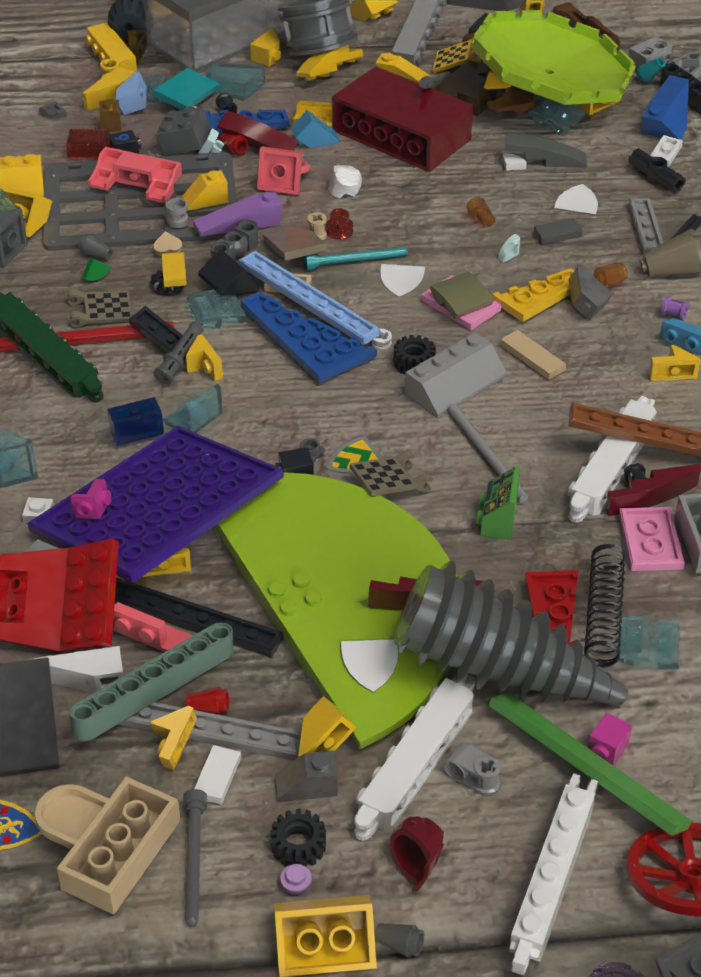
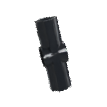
(657, 170)

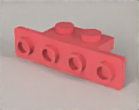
(146, 628)

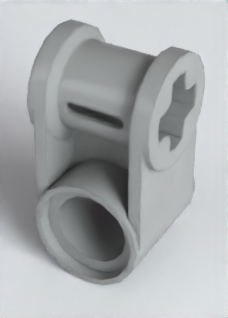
(471, 767)

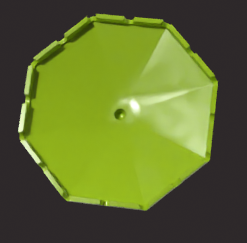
(552, 57)

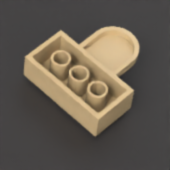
(107, 837)

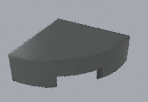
(53, 110)

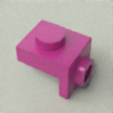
(93, 503)

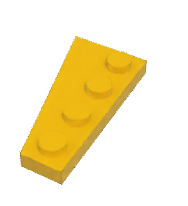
(535, 297)

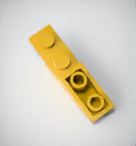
(327, 62)

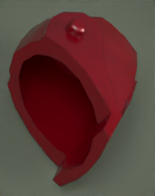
(416, 848)

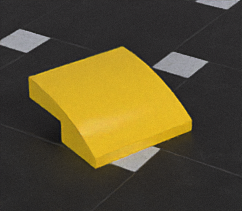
(319, 109)

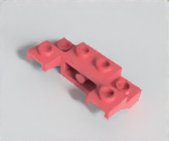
(137, 170)

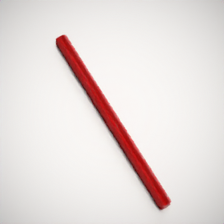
(87, 336)

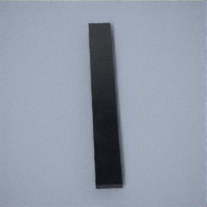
(197, 617)

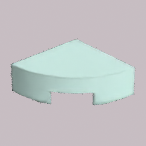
(509, 249)

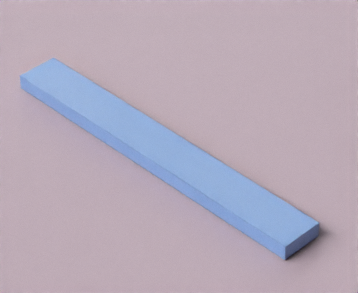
(310, 297)

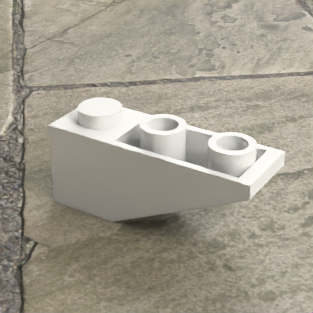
(86, 669)

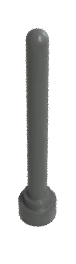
(194, 803)

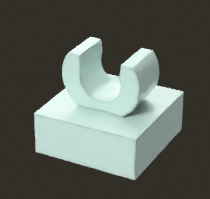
(211, 143)

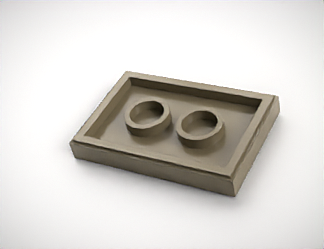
(294, 242)

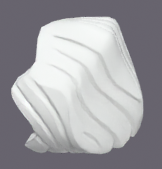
(344, 180)

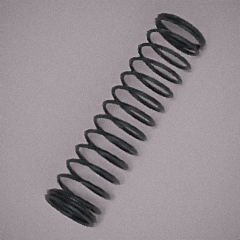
(594, 564)

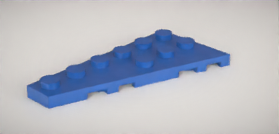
(308, 341)

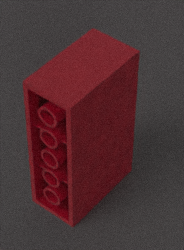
(402, 118)

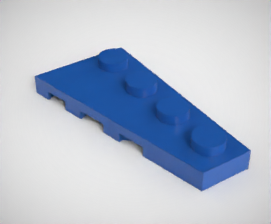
(274, 118)

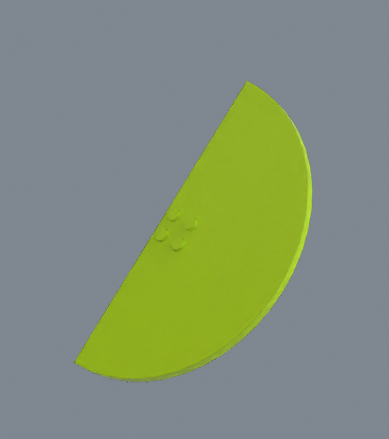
(310, 561)

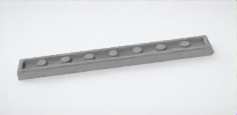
(227, 731)

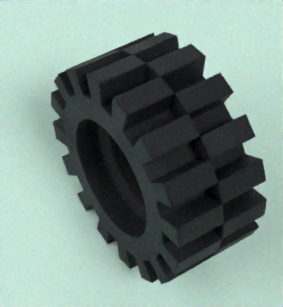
(406, 348)
(298, 824)

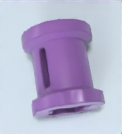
(675, 308)

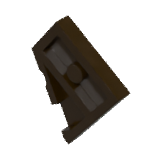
(137, 43)

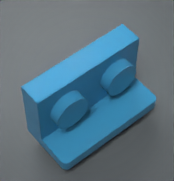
(681, 334)

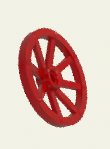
(685, 874)

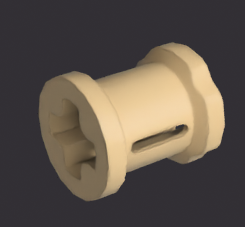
(316, 225)

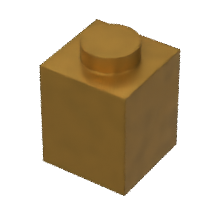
(110, 115)

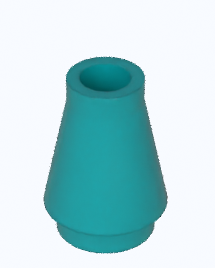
(649, 70)

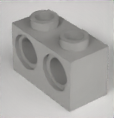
(650, 50)

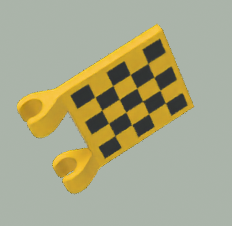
(454, 56)

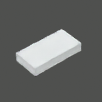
(218, 773)

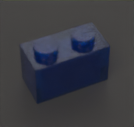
(135, 421)

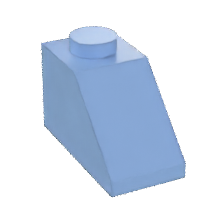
(132, 94)

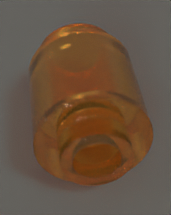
(611, 274)

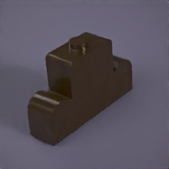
(468, 85)

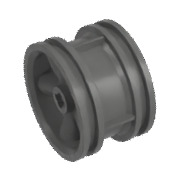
(316, 25)

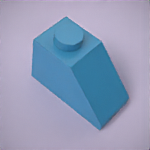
(313, 131)

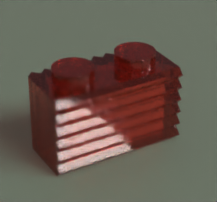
(86, 142)

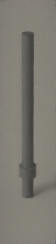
(428, 81)

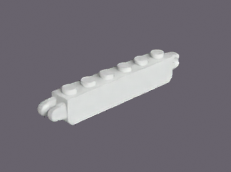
(606, 466)
(414, 757)
(552, 874)

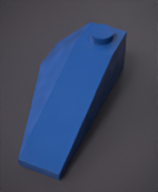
(668, 110)

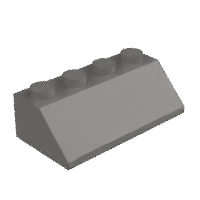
(454, 375)

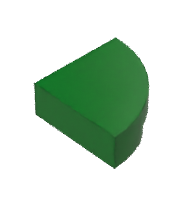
(95, 270)

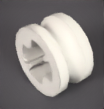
(383, 341)

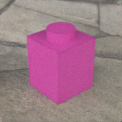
(610, 738)

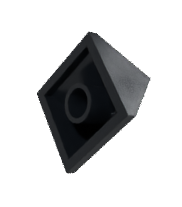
(227, 275)

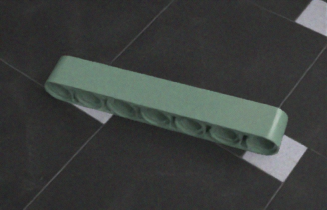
(151, 681)

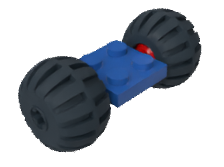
(126, 16)

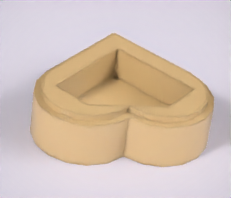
(167, 244)

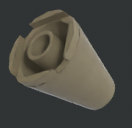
(674, 256)

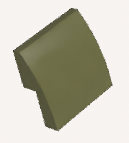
(462, 294)

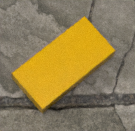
(174, 269)

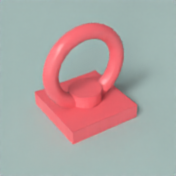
(281, 170)

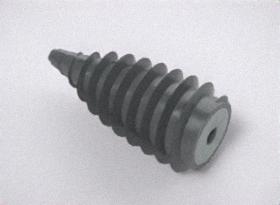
(496, 641)

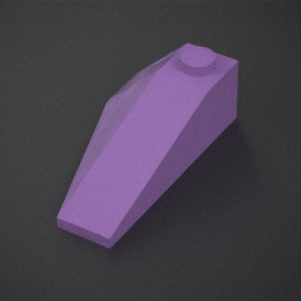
(261, 208)

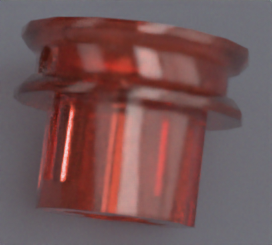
(339, 224)

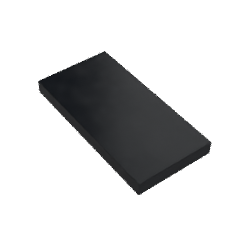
(27, 718)

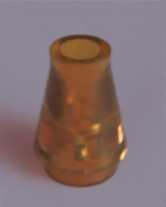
(479, 210)

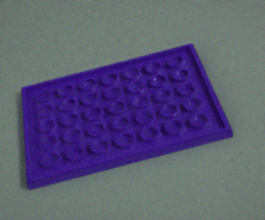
(162, 500)

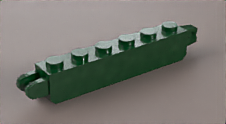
(48, 349)

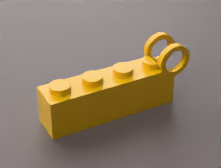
(109, 48)

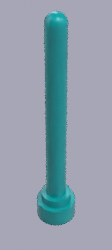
(314, 260)

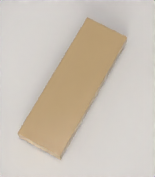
(533, 354)

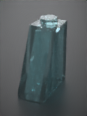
(237, 79)

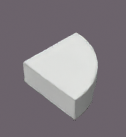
(513, 162)

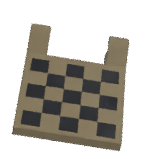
(100, 307)
(389, 475)

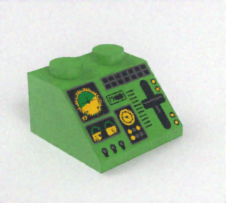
(499, 505)

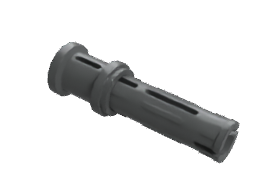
(174, 359)

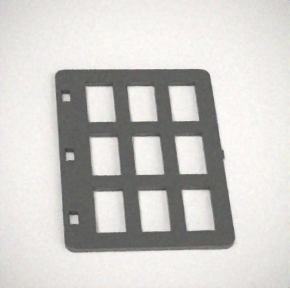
(112, 216)

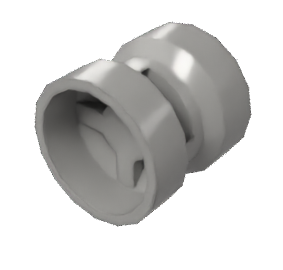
(177, 213)

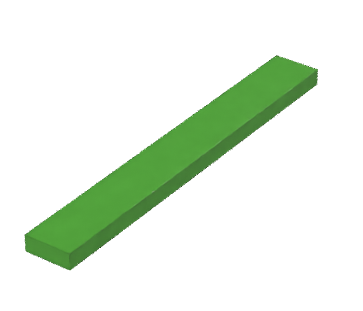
(591, 764)

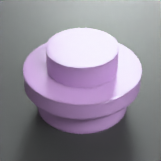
(296, 879)

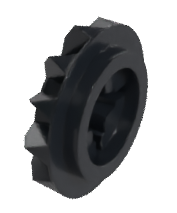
(157, 284)

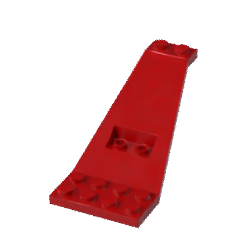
(59, 597)

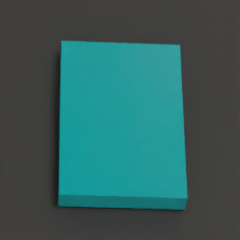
(186, 89)

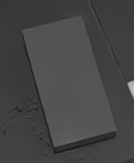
(558, 231)

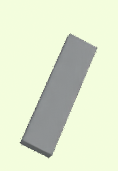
(645, 223)

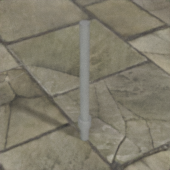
(483, 447)

